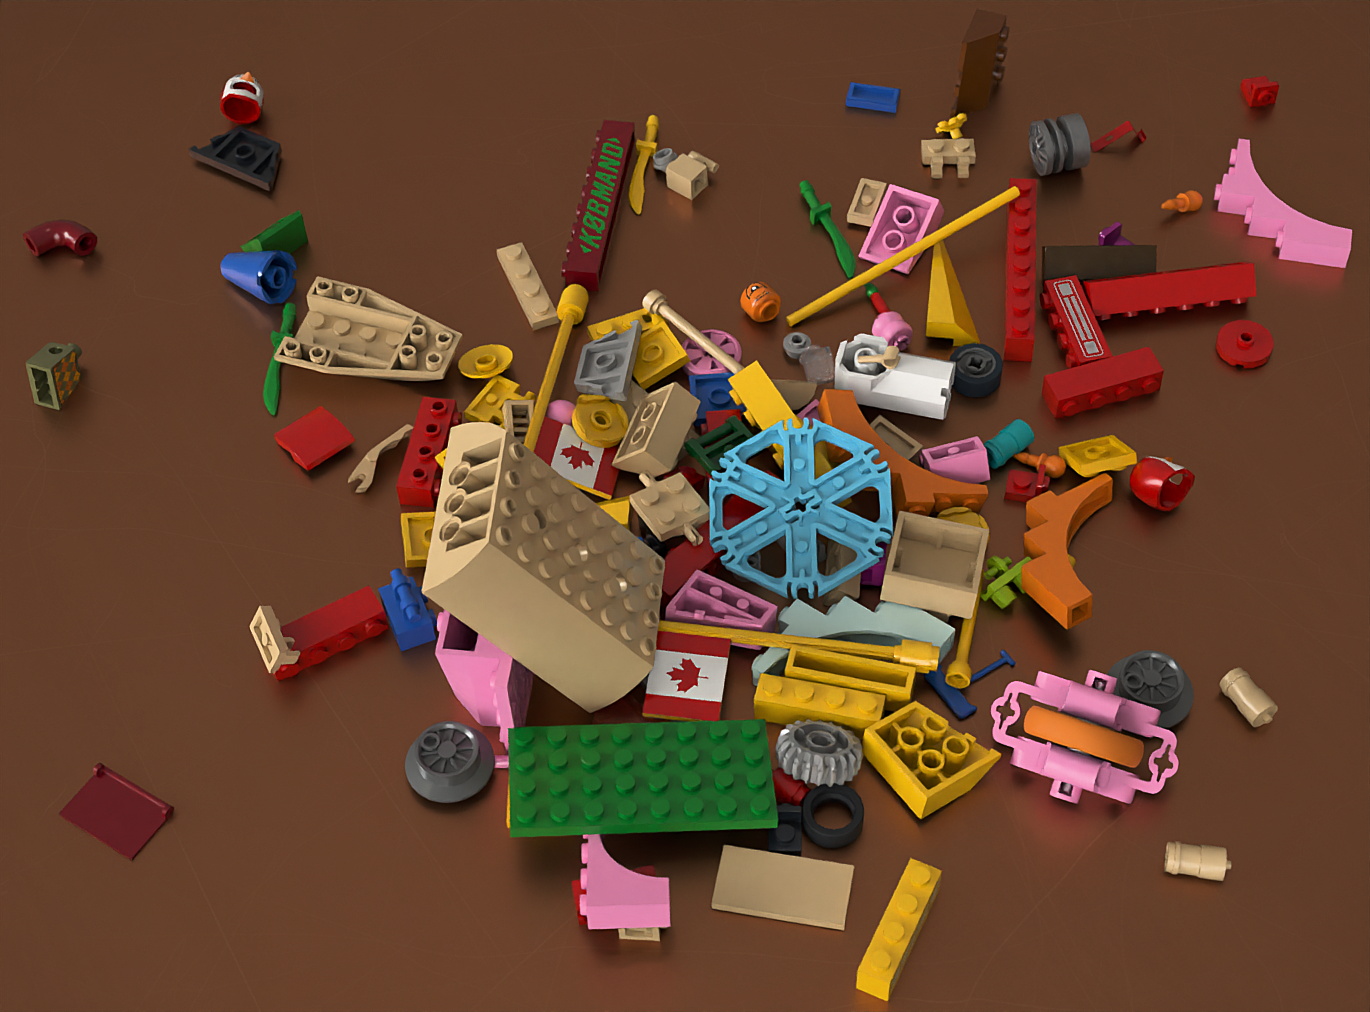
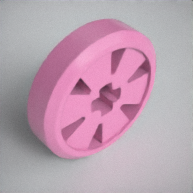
(703, 364)

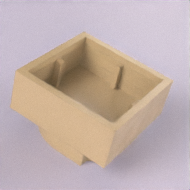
(935, 565)

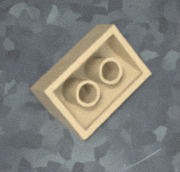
(657, 431)

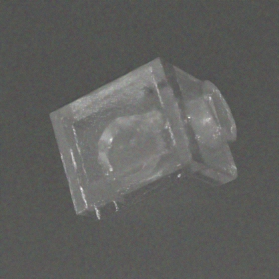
(818, 364)

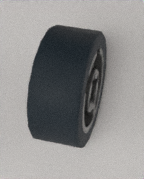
(976, 370)

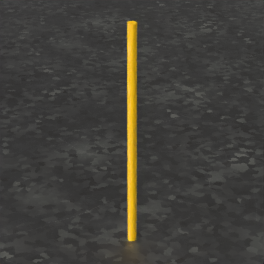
(902, 256)

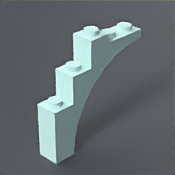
(856, 624)

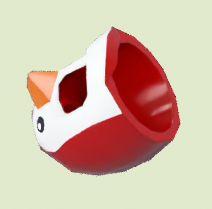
(242, 99)
(1153, 485)

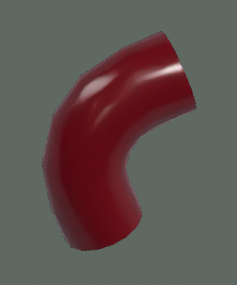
(60, 233)

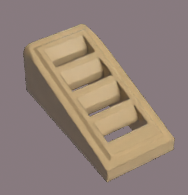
(517, 408)

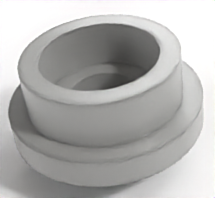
(663, 158)
(795, 344)

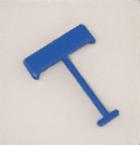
(952, 695)

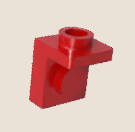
(1259, 91)
(1024, 486)

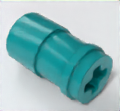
(1008, 442)

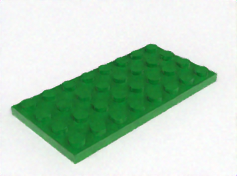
(640, 778)

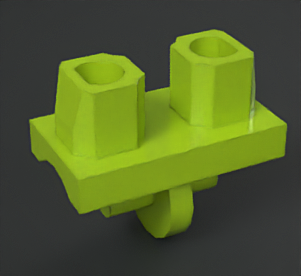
(999, 589)

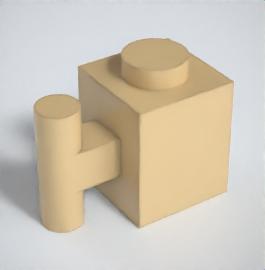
(689, 174)

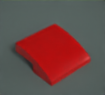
(314, 438)

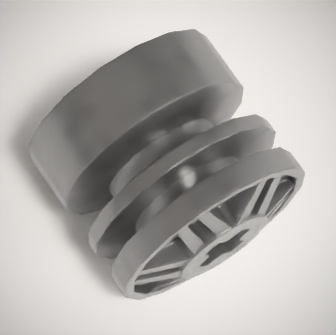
(1059, 144)

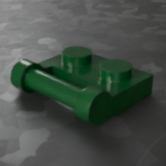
(710, 456)

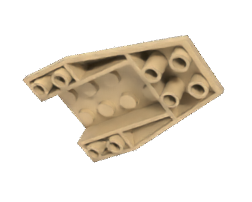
(368, 336)

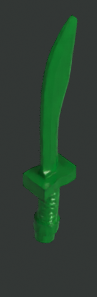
(823, 213)
(272, 381)

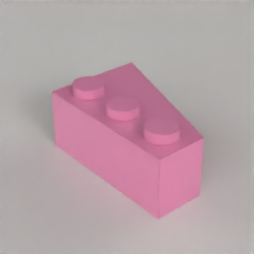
(719, 604)

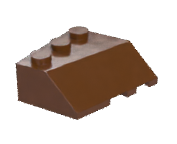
(980, 62)

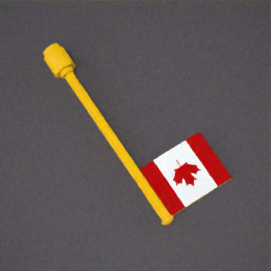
(556, 442)
(694, 661)

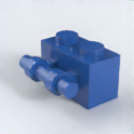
(407, 611)

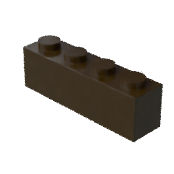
(1097, 261)

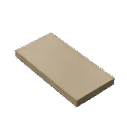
(783, 887)

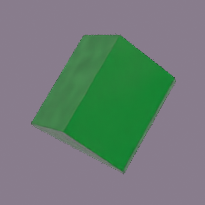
(283, 235)

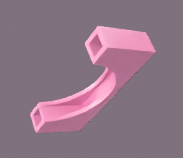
(619, 895)

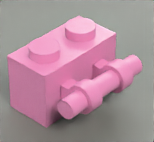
(958, 460)

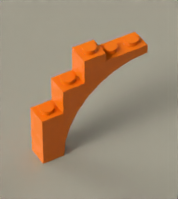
(911, 486)
(1053, 524)

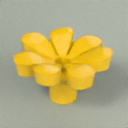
(952, 126)

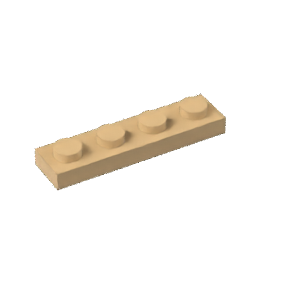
(527, 286)

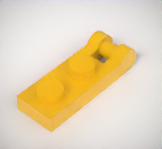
(622, 323)

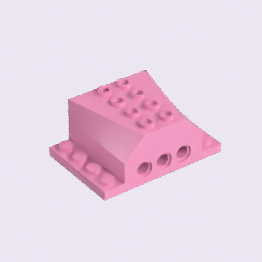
(483, 676)

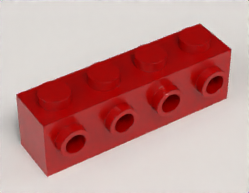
(420, 473)

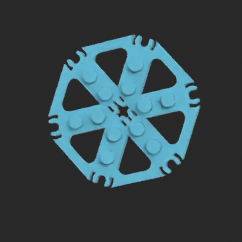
(800, 486)

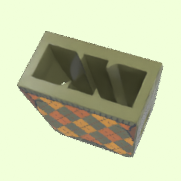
(54, 373)

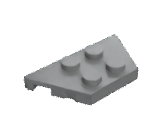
(608, 364)

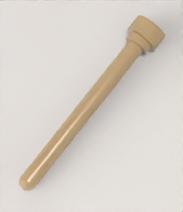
(656, 303)

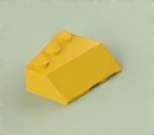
(925, 757)

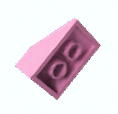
(899, 223)

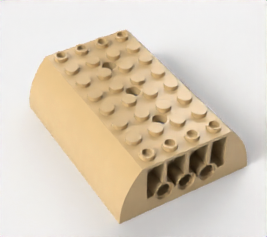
(542, 569)

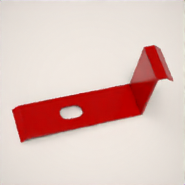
(1116, 133)

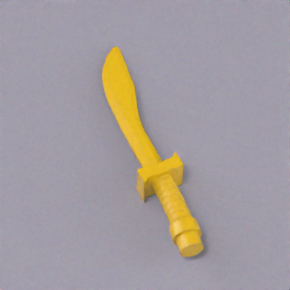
(644, 150)

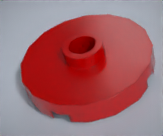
(1244, 343)

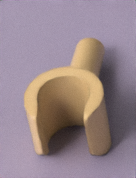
(888, 359)

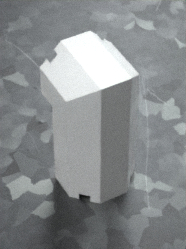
(914, 386)

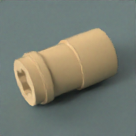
(1248, 697)
(1195, 860)

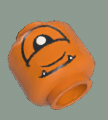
(760, 302)

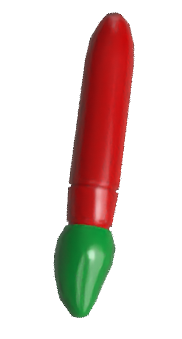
(873, 293)

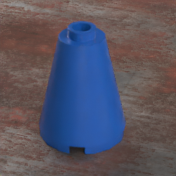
(262, 273)

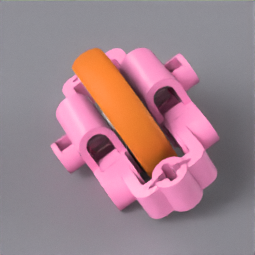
(1073, 766)

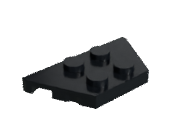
(242, 155)

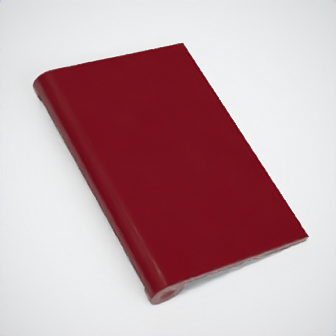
(117, 811)

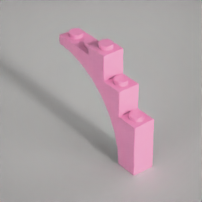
(1295, 233)

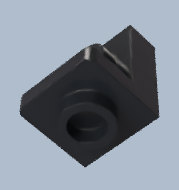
(788, 835)

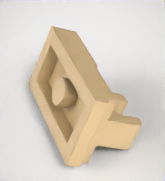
(270, 641)

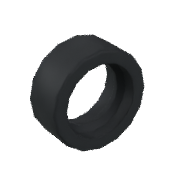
(832, 837)

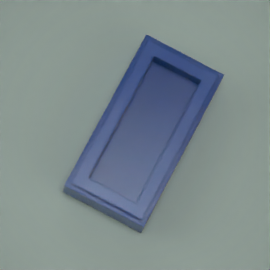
(873, 97)

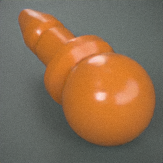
(1186, 201)
(1054, 464)

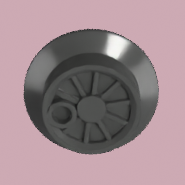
(1156, 682)
(449, 762)

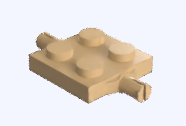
(670, 507)

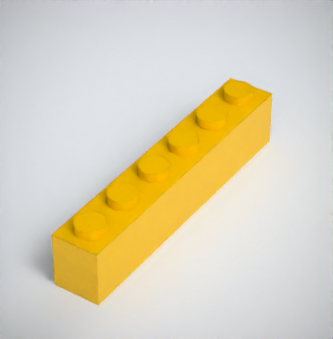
(766, 408)

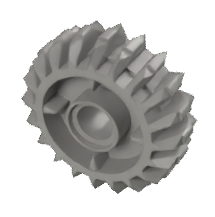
(819, 752)

